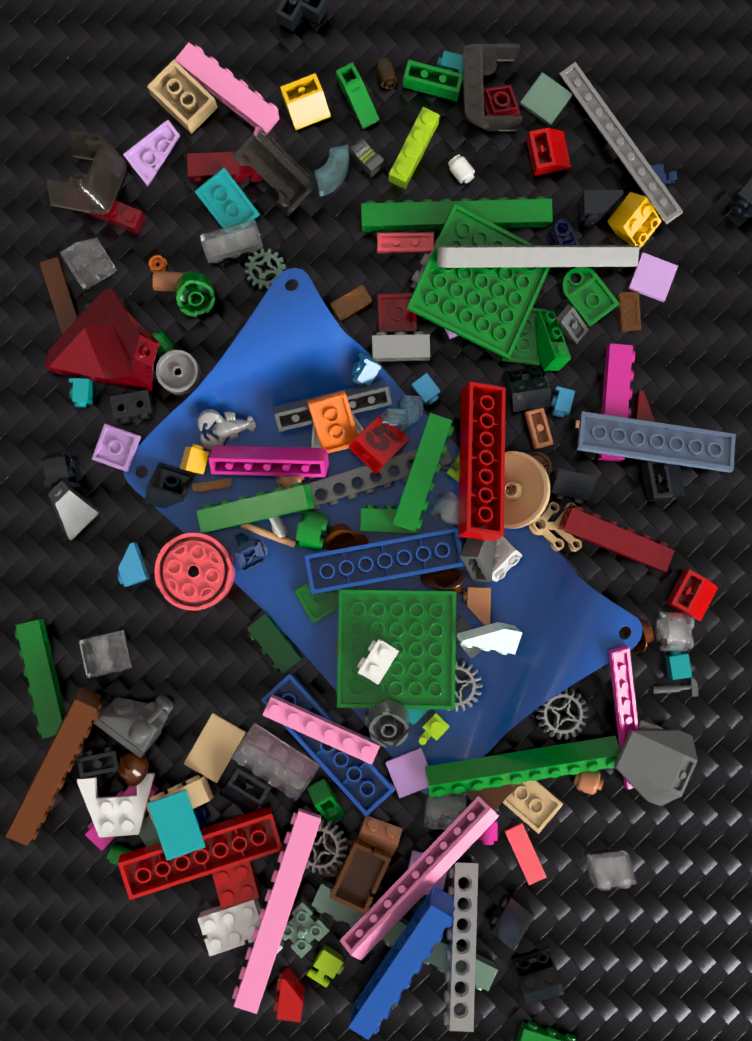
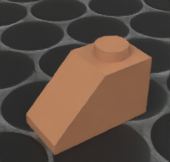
(479, 603)

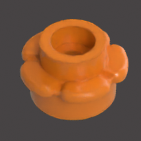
(157, 259)

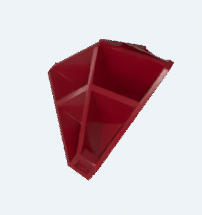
(106, 347)

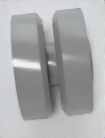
(167, 371)

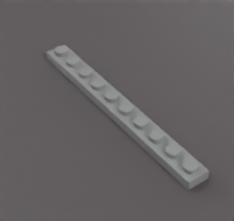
(621, 143)

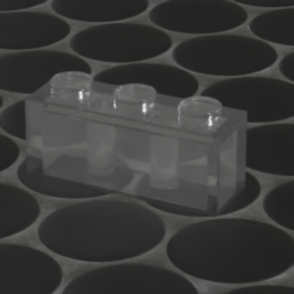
(231, 241)

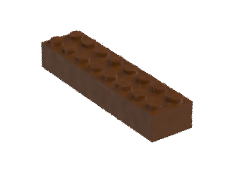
(55, 766)

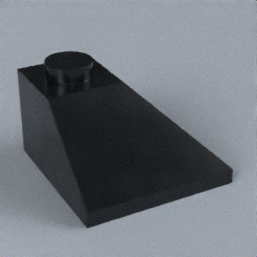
(168, 486)

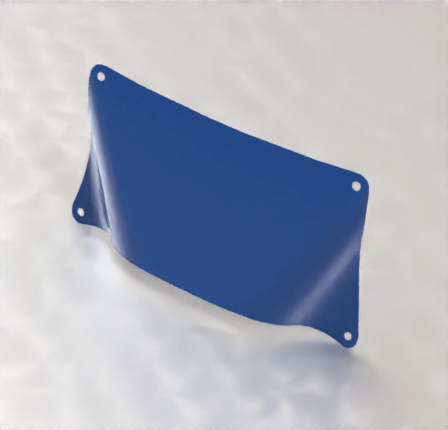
(300, 352)

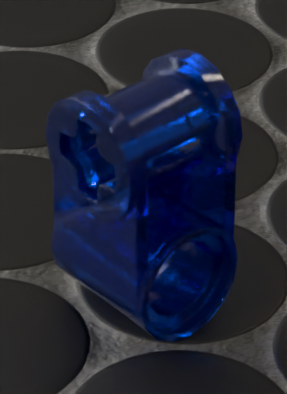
(567, 238)

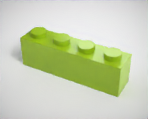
(414, 147)

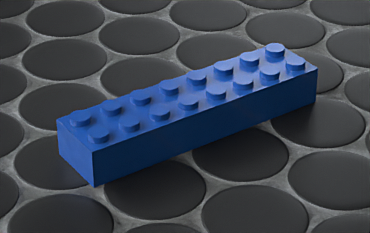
(384, 561)
(356, 778)
(402, 962)

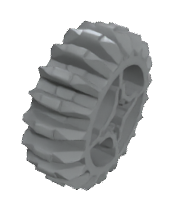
(472, 680)
(577, 720)
(329, 849)

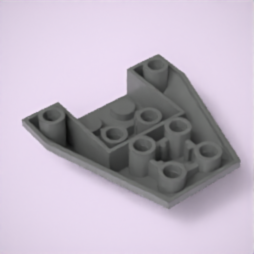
(658, 763)

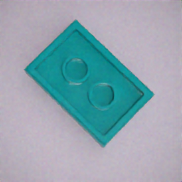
(226, 200)
(176, 824)

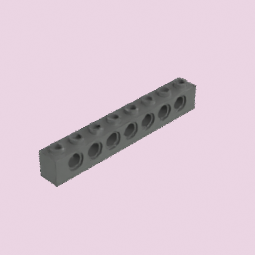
(364, 473)

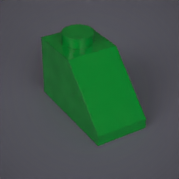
(326, 801)

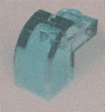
(408, 413)

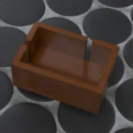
(358, 874)

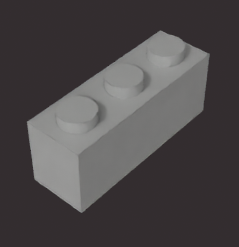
(401, 347)

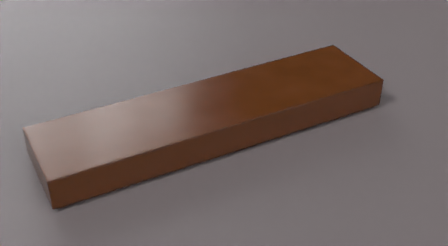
(59, 293)

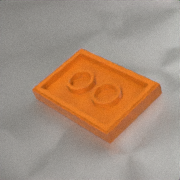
(333, 421)

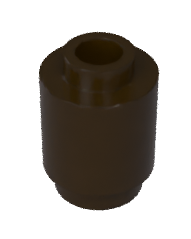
(386, 73)

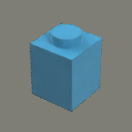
(426, 388)

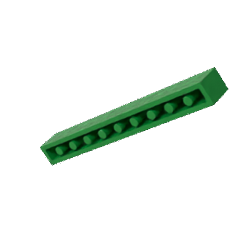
(432, 215)
(522, 766)

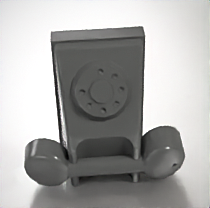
(135, 722)

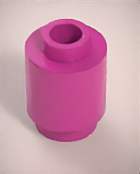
(490, 834)

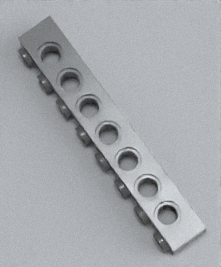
(465, 1019)

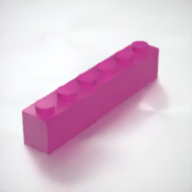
(617, 385)
(269, 461)

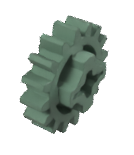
(258, 266)

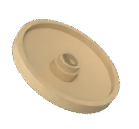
(524, 490)

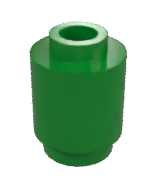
(165, 344)
(115, 852)

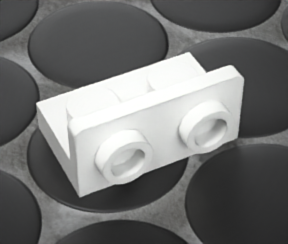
(505, 558)
(378, 660)

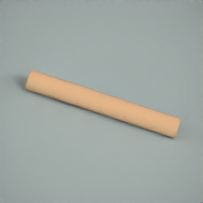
(269, 534)

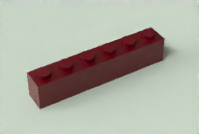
(616, 539)

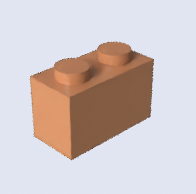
(380, 834)

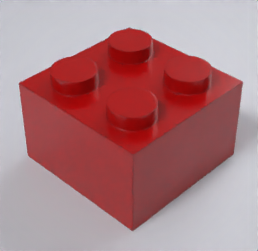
(237, 884)

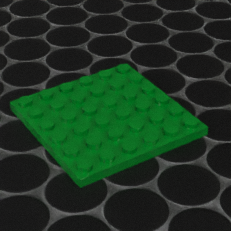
(477, 302)
(416, 625)

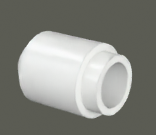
(461, 169)

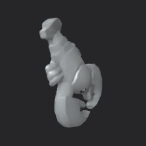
(223, 428)

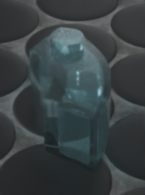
(334, 171)

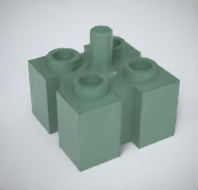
(304, 927)

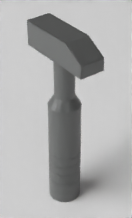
(693, 687)

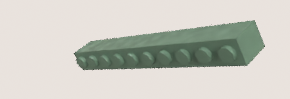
(484, 969)

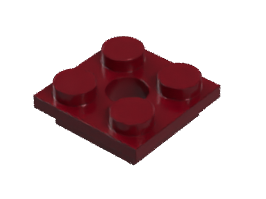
(505, 94)

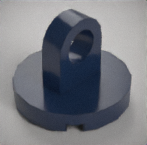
(248, 553)

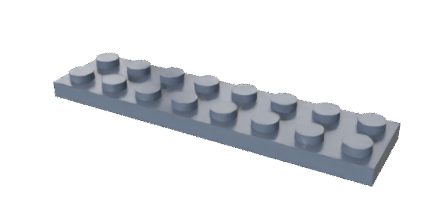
(656, 442)

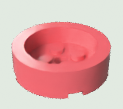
(214, 566)

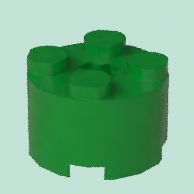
(202, 291)
(311, 530)

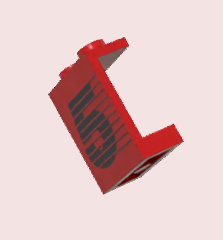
(378, 444)

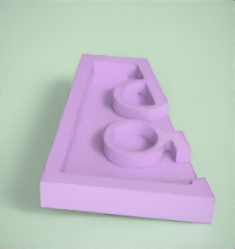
(152, 151)

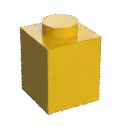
(194, 459)

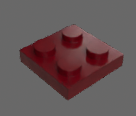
(393, 314)

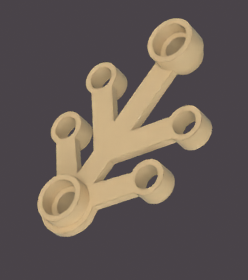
(546, 526)

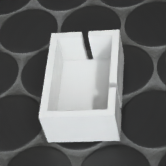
(229, 926)

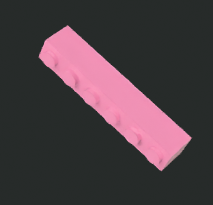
(227, 88)
(321, 729)

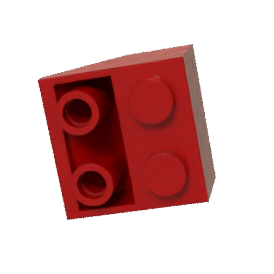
(547, 151)
(692, 594)
(289, 996)

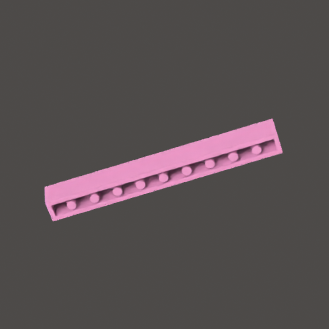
(418, 878)
(277, 911)

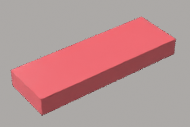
(405, 242)
(525, 853)

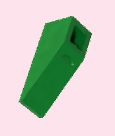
(356, 95)
(551, 342)

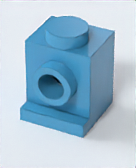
(365, 370)
(562, 401)

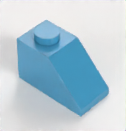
(132, 567)

